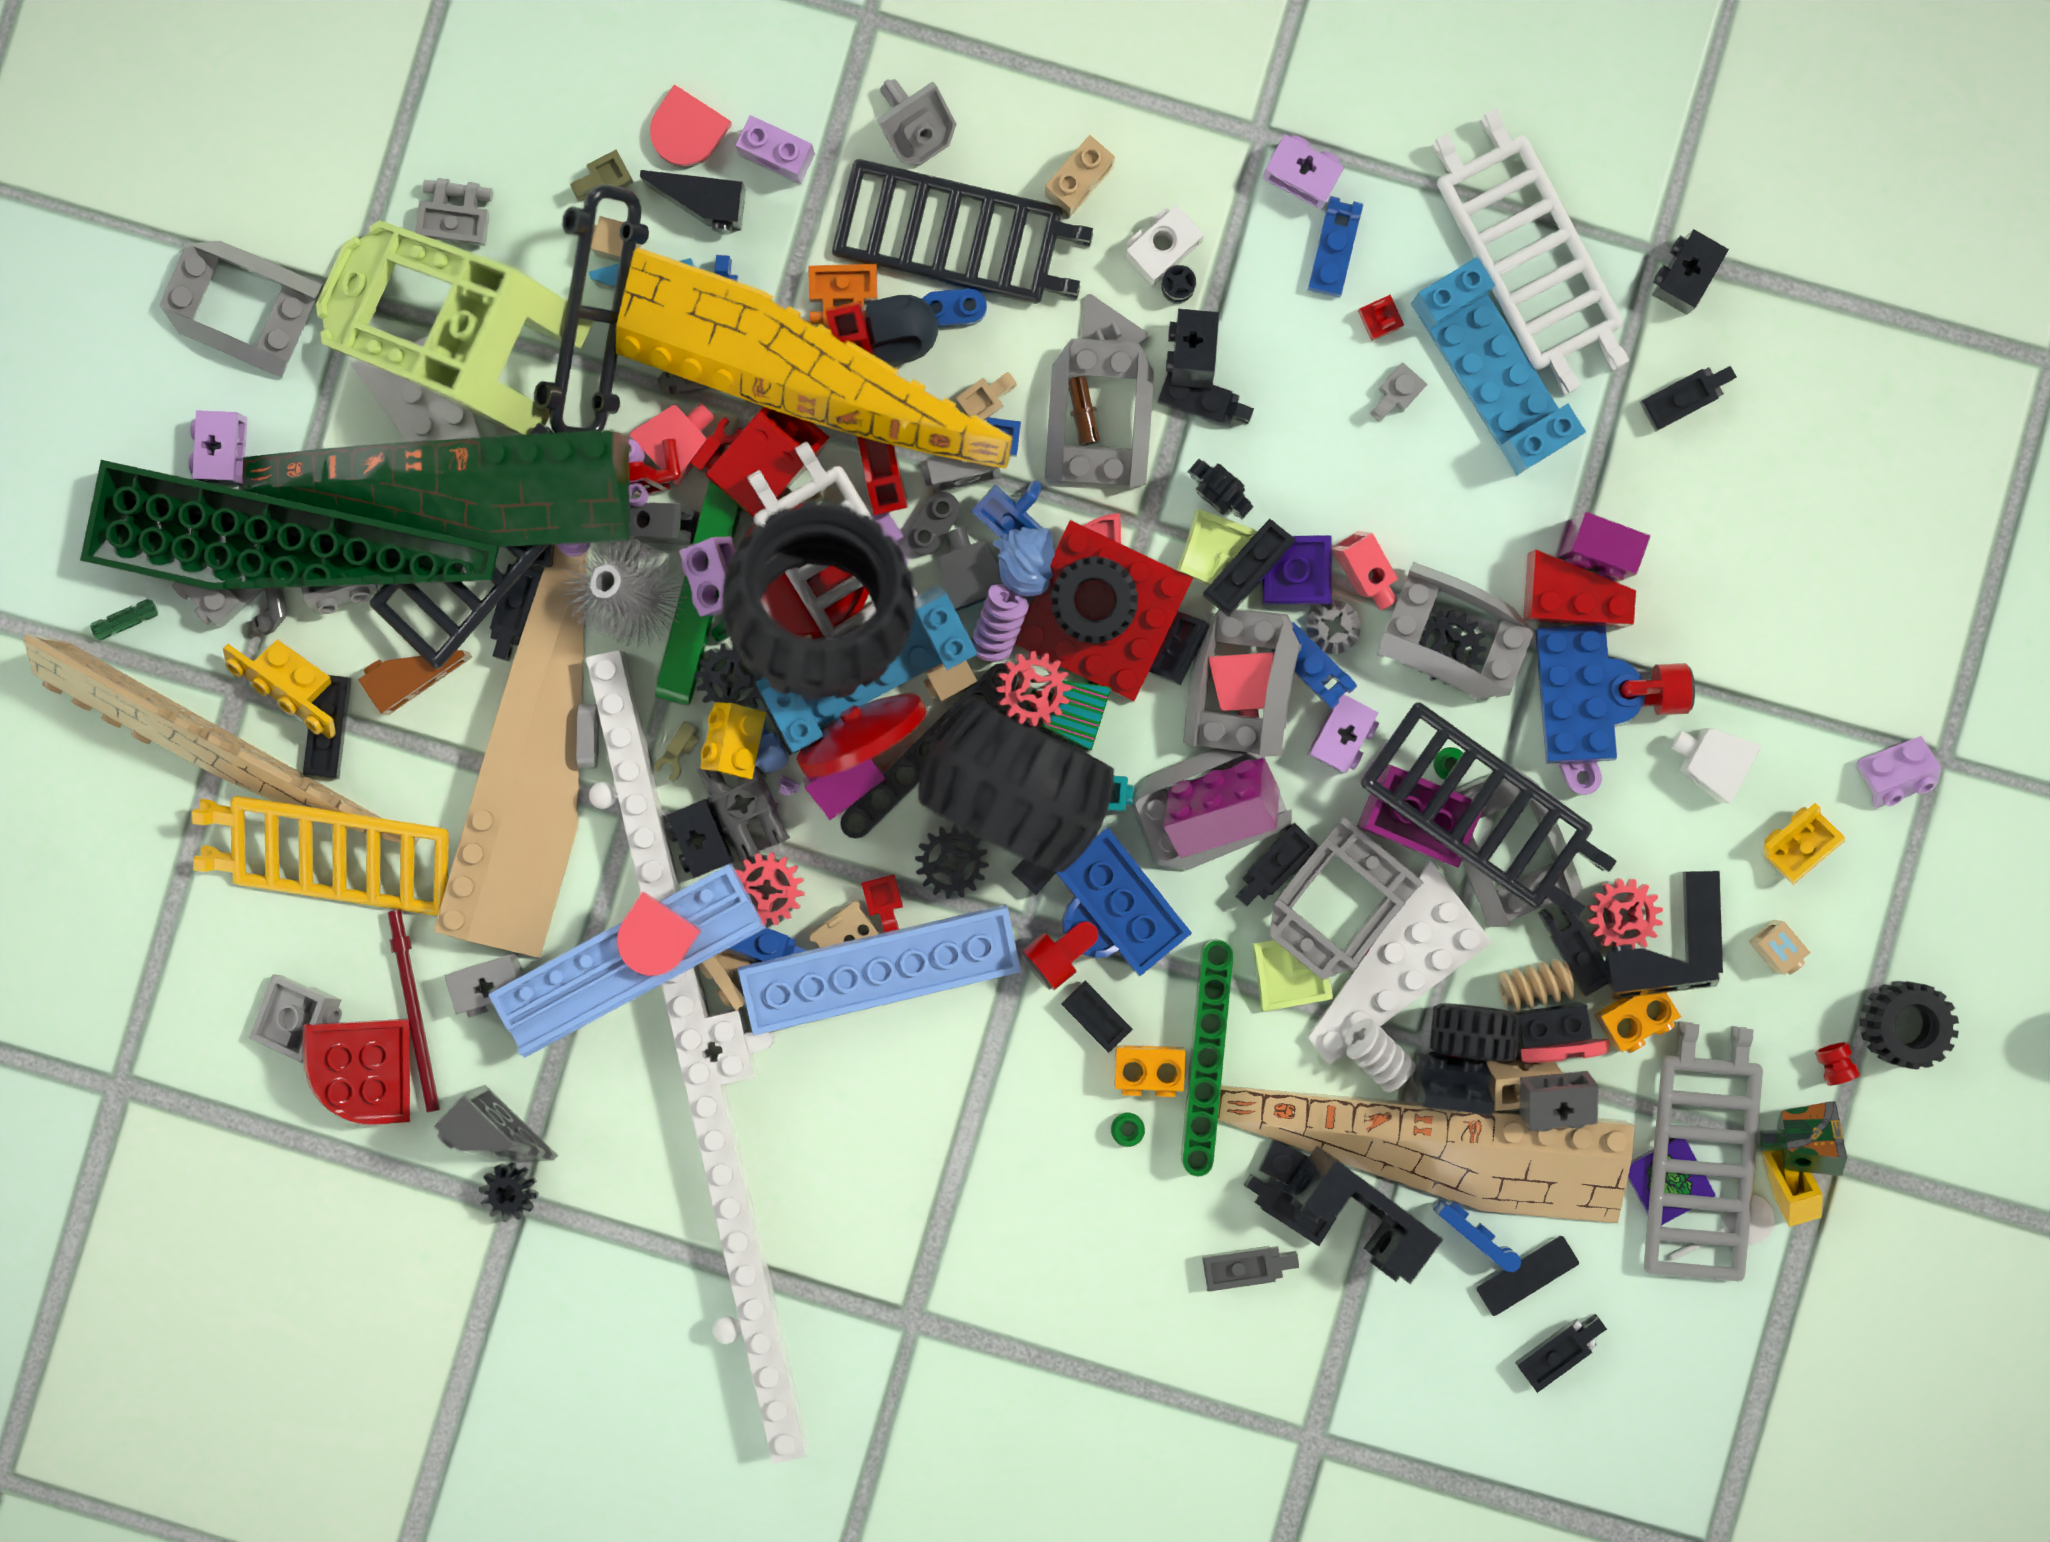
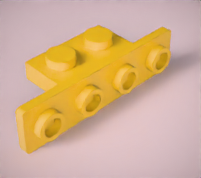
(287, 680)

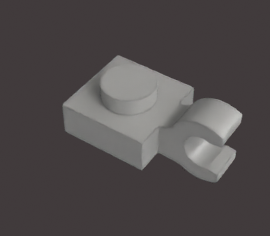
(1399, 390)

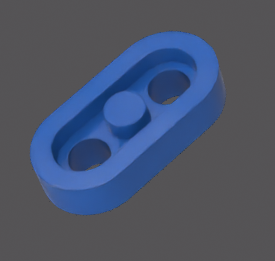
(952, 307)

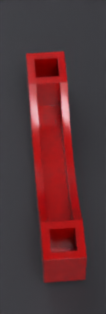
(878, 458)

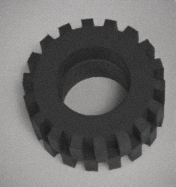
(1125, 600)
(1474, 1032)
(1935, 1032)

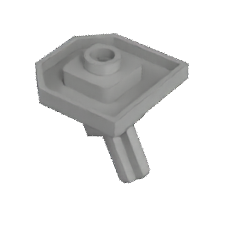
(916, 124)

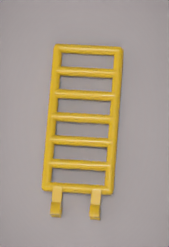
(235, 861)

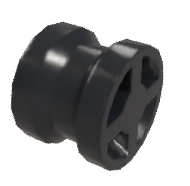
(1181, 278)

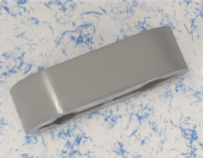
(587, 736)

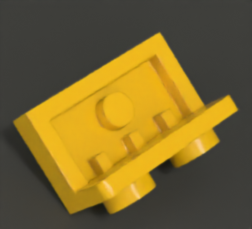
(732, 740)
(1802, 843)

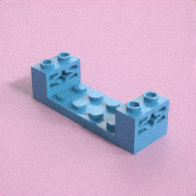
(1494, 367)
(934, 639)

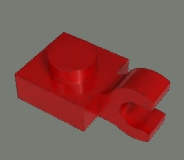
(713, 447)
(883, 898)

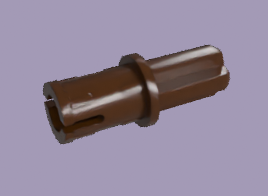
(1083, 411)

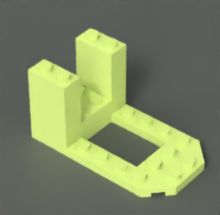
(471, 330)

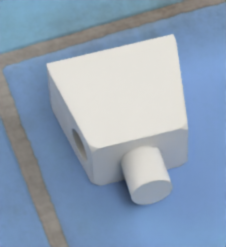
(1716, 761)

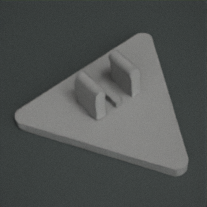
(1105, 323)

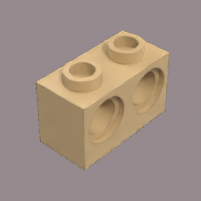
(1080, 175)

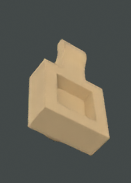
(983, 398)

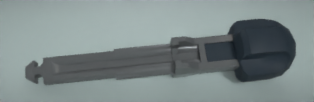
(898, 329)

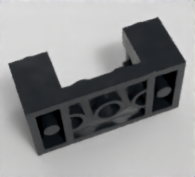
(1400, 1242)

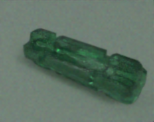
(124, 619)

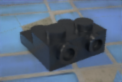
(1453, 1083)

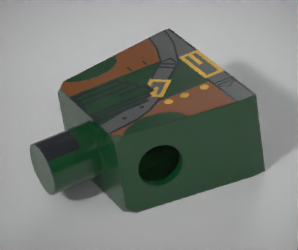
(1809, 1139)

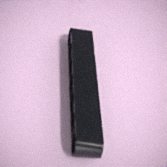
(913, 759)

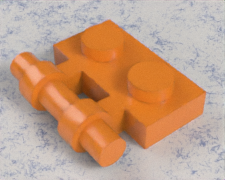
(840, 283)

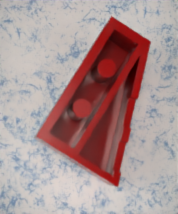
(1574, 595)

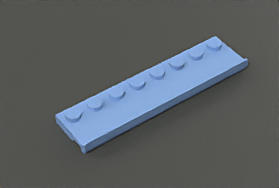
(596, 979)

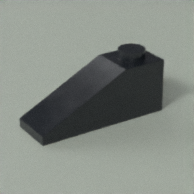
(709, 200)
(1648, 973)

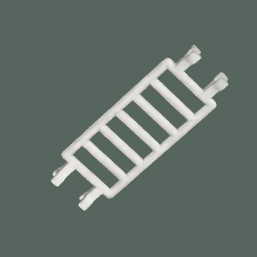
(1505, 147)

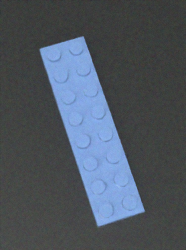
(879, 969)

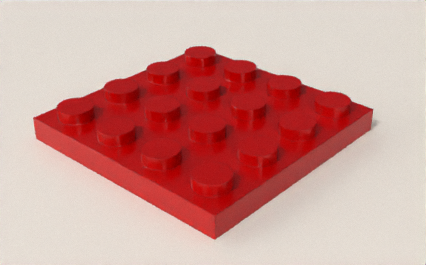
(1127, 658)

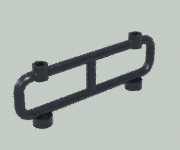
(581, 223)

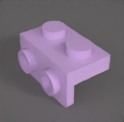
(1900, 772)

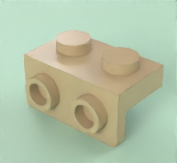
(725, 972)

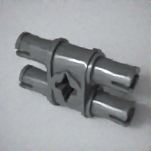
(735, 821)

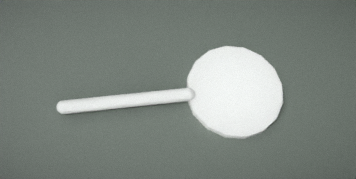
(1761, 1225)

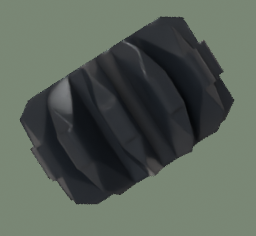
(515, 1204)

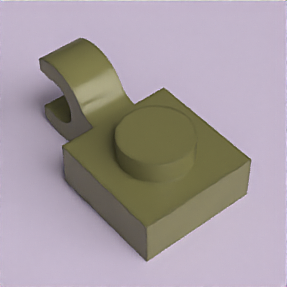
(603, 171)
(683, 742)

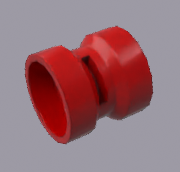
(1837, 1063)

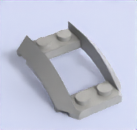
(285, 321)
(1095, 463)
(1411, 615)
(1235, 731)
(1151, 802)
(1375, 866)
(1496, 902)

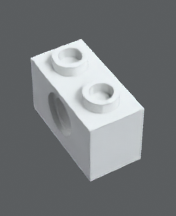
(1153, 262)

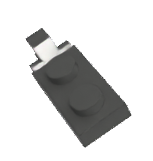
(1247, 1267)

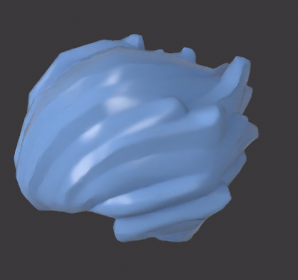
(1026, 560)

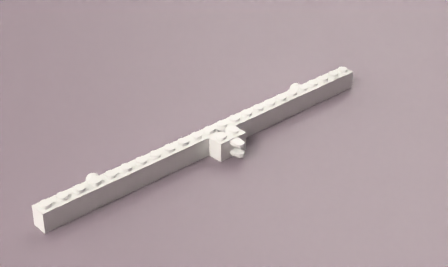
(702, 1074)

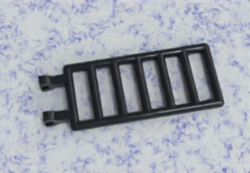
(1041, 280)
(479, 608)
(1501, 770)

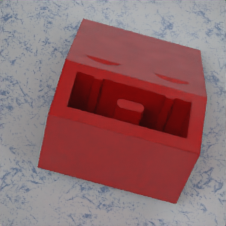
(765, 446)

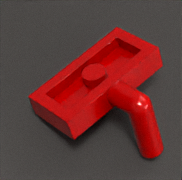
(657, 480)

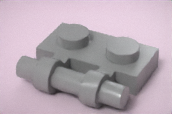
(454, 222)

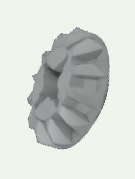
(1318, 631)

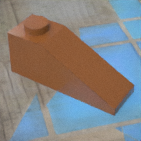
(400, 680)

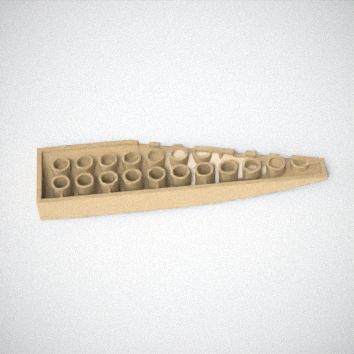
(527, 785)

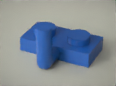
(1003, 513)

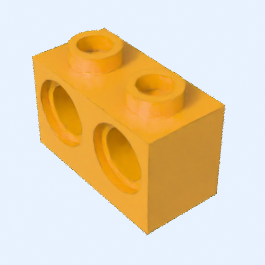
(1641, 1025)
(1150, 1059)

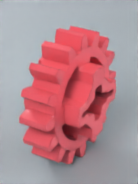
(1039, 702)
(770, 873)
(1633, 904)

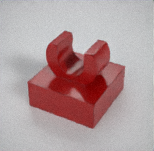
(1381, 317)

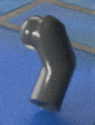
(274, 613)

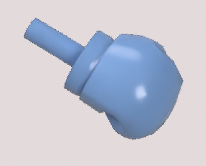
(771, 753)

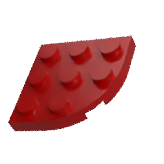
(360, 1069)

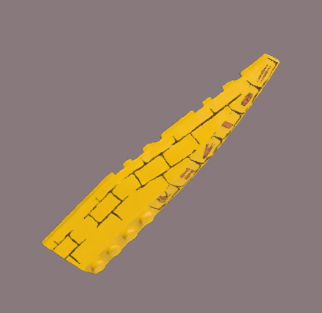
(772, 357)

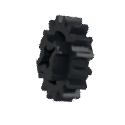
(1220, 489)
(1443, 631)
(733, 663)
(956, 877)

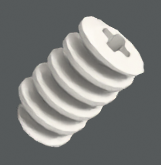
(1379, 1055)

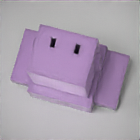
(788, 786)

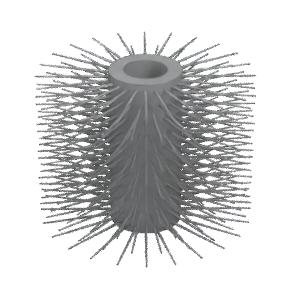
(624, 590)

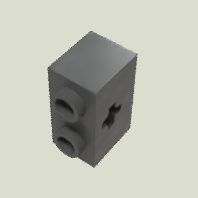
(1559, 1101)

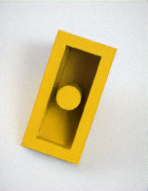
(1793, 1191)

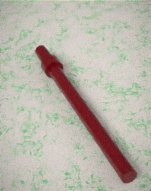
(400, 945)

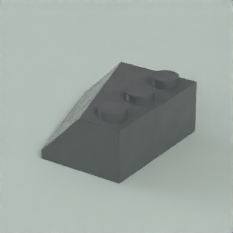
(489, 1128)

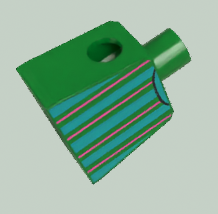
(1081, 715)

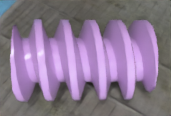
(999, 623)

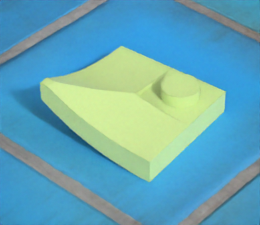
(1212, 546)
(1286, 980)

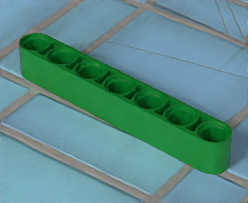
(690, 636)
(1210, 1073)

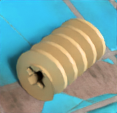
(1535, 984)

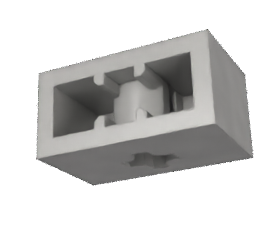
(466, 988)

